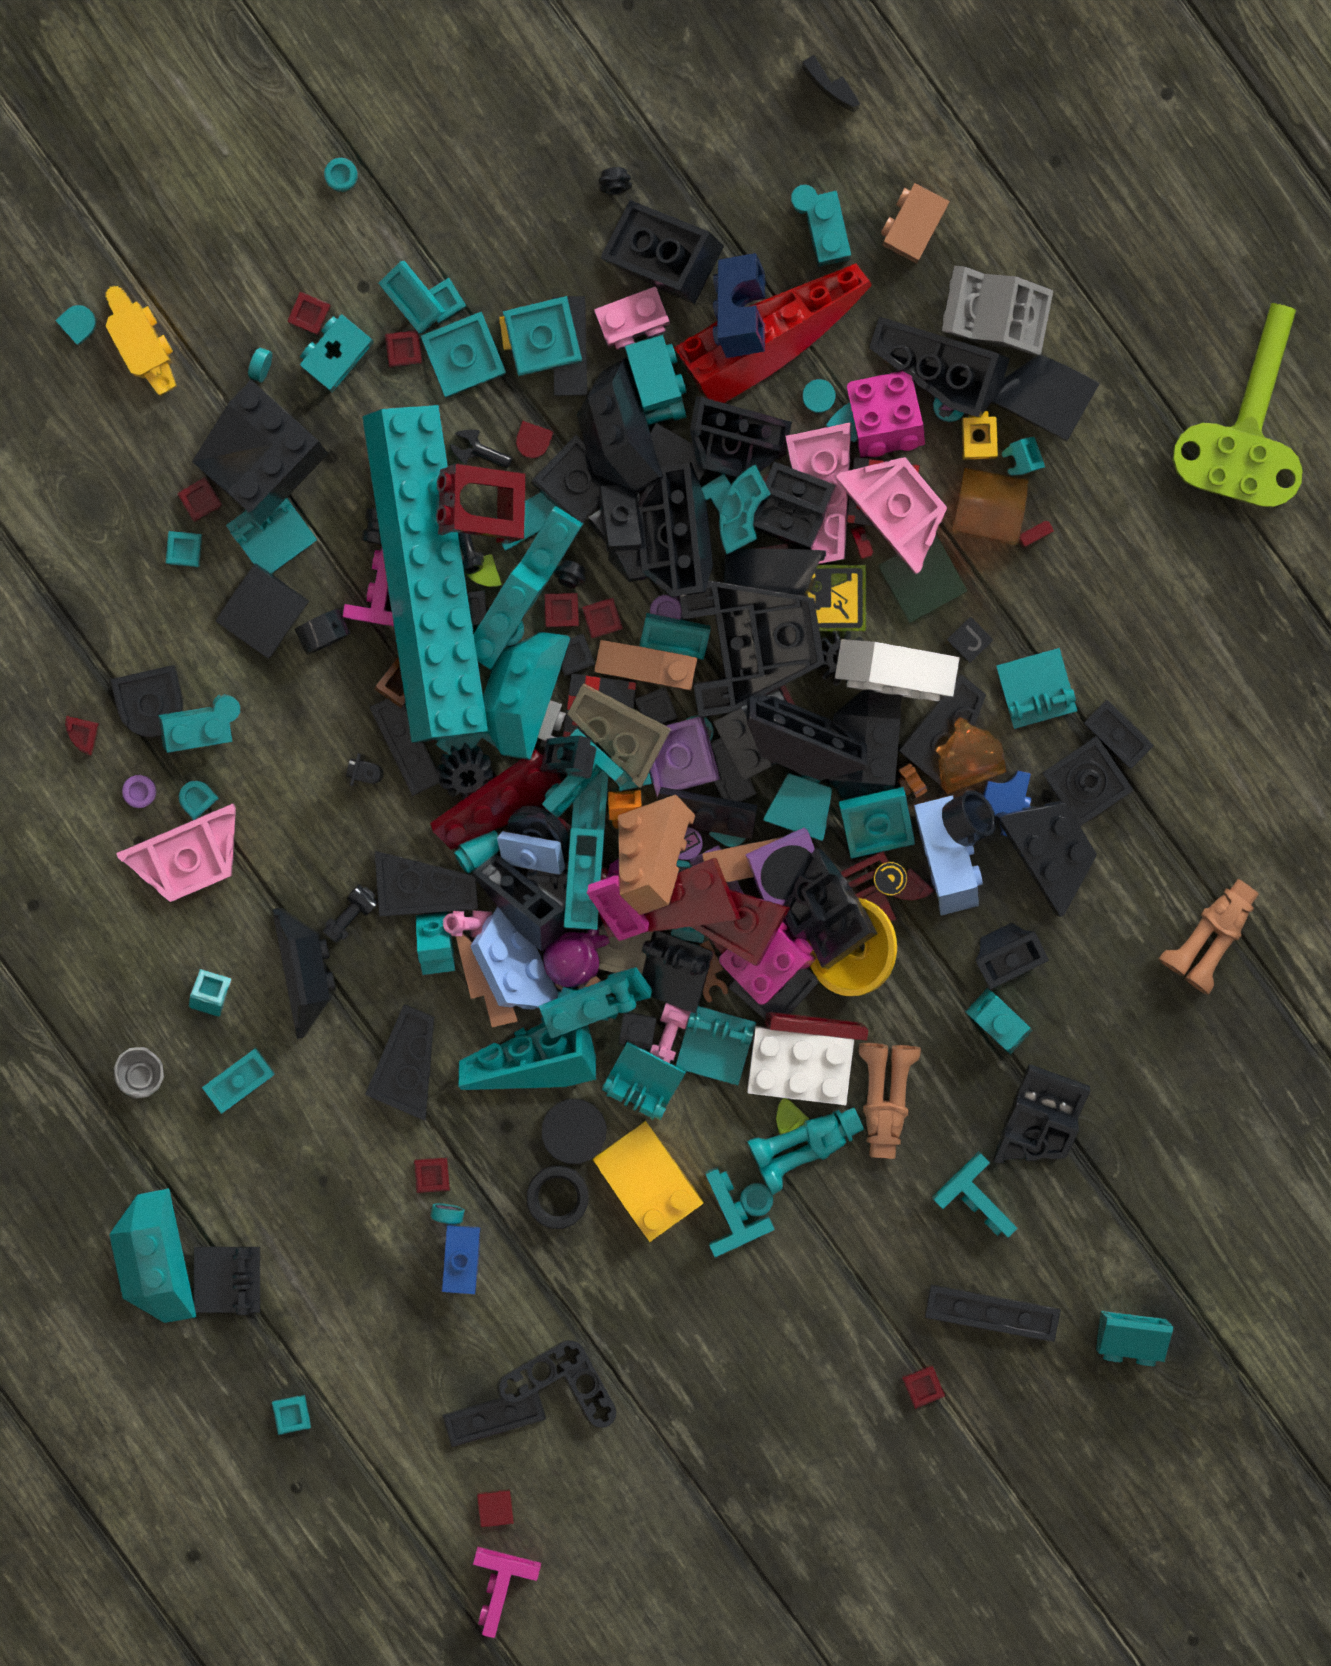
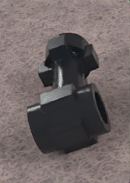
(471, 561)
(361, 901)

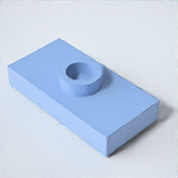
(531, 852)

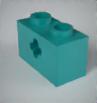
(353, 347)

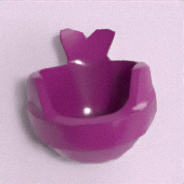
(574, 957)

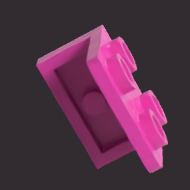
(886, 414)
(781, 962)

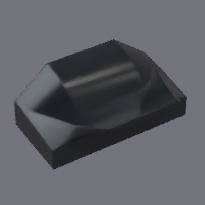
(1008, 954)

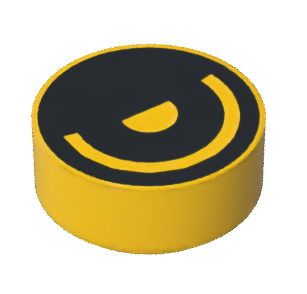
(890, 878)

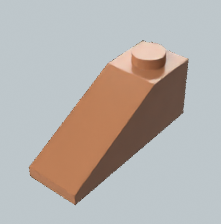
(645, 665)

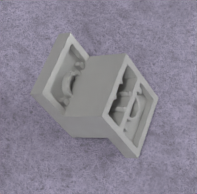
(997, 310)

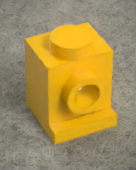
(979, 450)

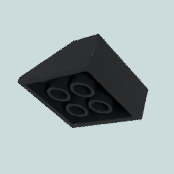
(258, 452)

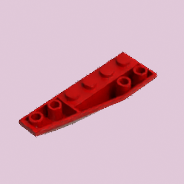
(791, 325)

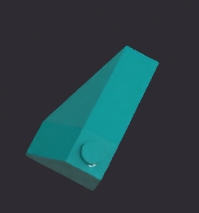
(531, 1061)

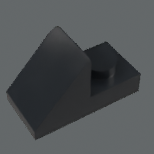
(569, 756)

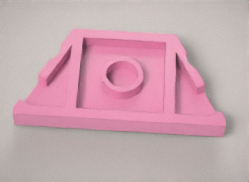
(897, 505)
(187, 855)

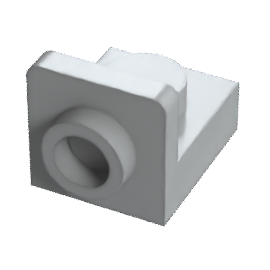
(552, 721)

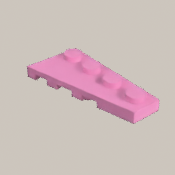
(824, 455)

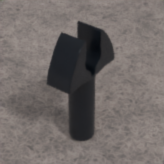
(479, 450)

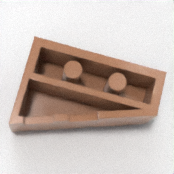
(650, 850)

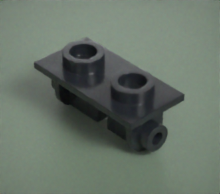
(363, 771)

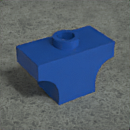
(1008, 796)
(461, 1259)

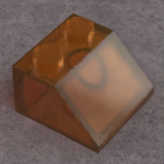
(990, 506)

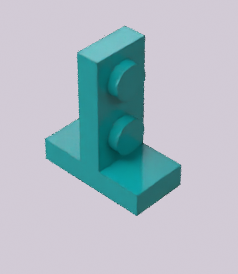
(562, 795)
(974, 1197)
(734, 1215)

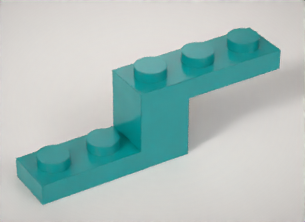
(524, 585)
(586, 853)

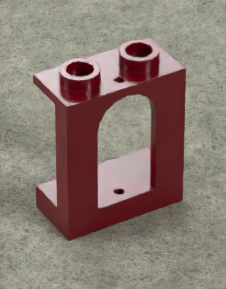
(510, 503)

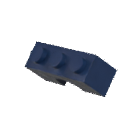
(739, 327)

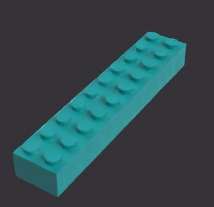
(424, 576)

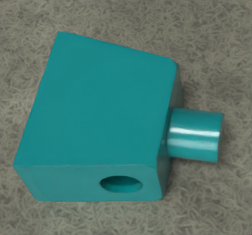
(801, 804)
(999, 1021)

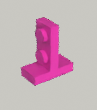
(377, 594)
(614, 909)
(498, 1583)

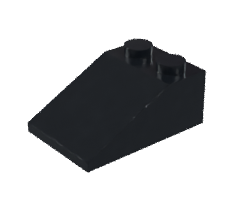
(663, 251)

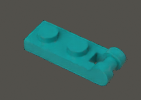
(587, 1006)

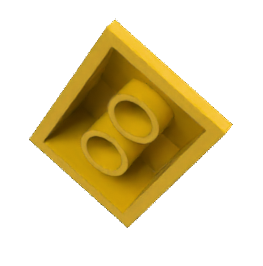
(648, 1181)

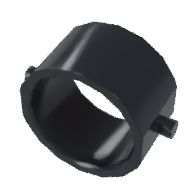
(322, 631)
(979, 812)

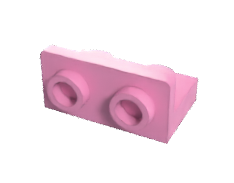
(632, 317)

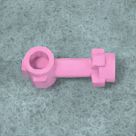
(456, 922)
(674, 1018)

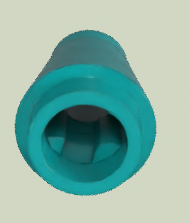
(477, 851)

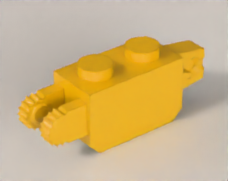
(138, 342)

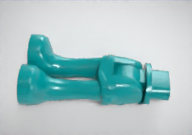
(823, 1136)

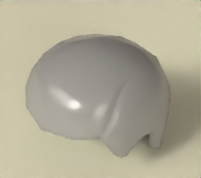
(138, 1072)

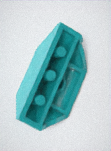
(521, 692)
(152, 1258)

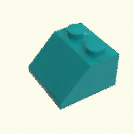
(1133, 1337)

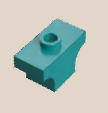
(434, 944)

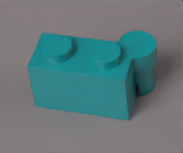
(824, 223)
(656, 381)
(199, 726)

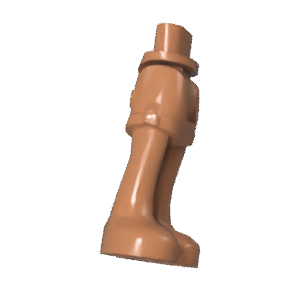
(1224, 918)
(886, 1117)

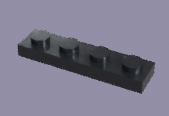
(992, 1313)

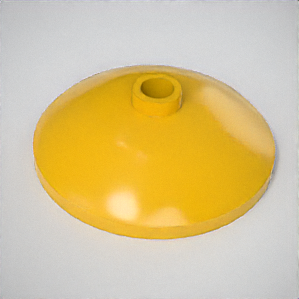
(867, 969)

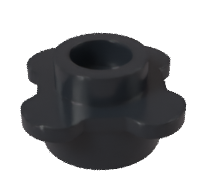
(615, 181)

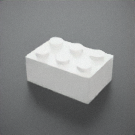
(896, 670)
(800, 1066)

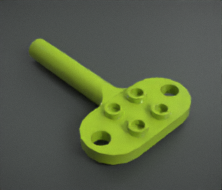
(1240, 458)

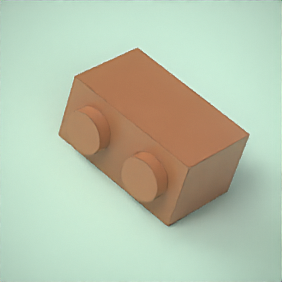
(914, 223)

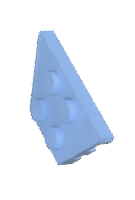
(511, 965)

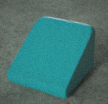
(209, 992)

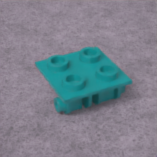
(276, 539)
(1036, 688)
(715, 1045)
(643, 1081)

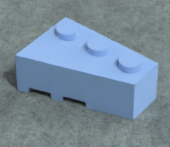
(948, 861)

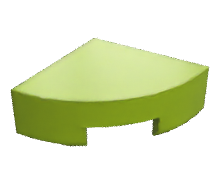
(488, 575)
(789, 1116)

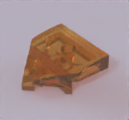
(969, 757)

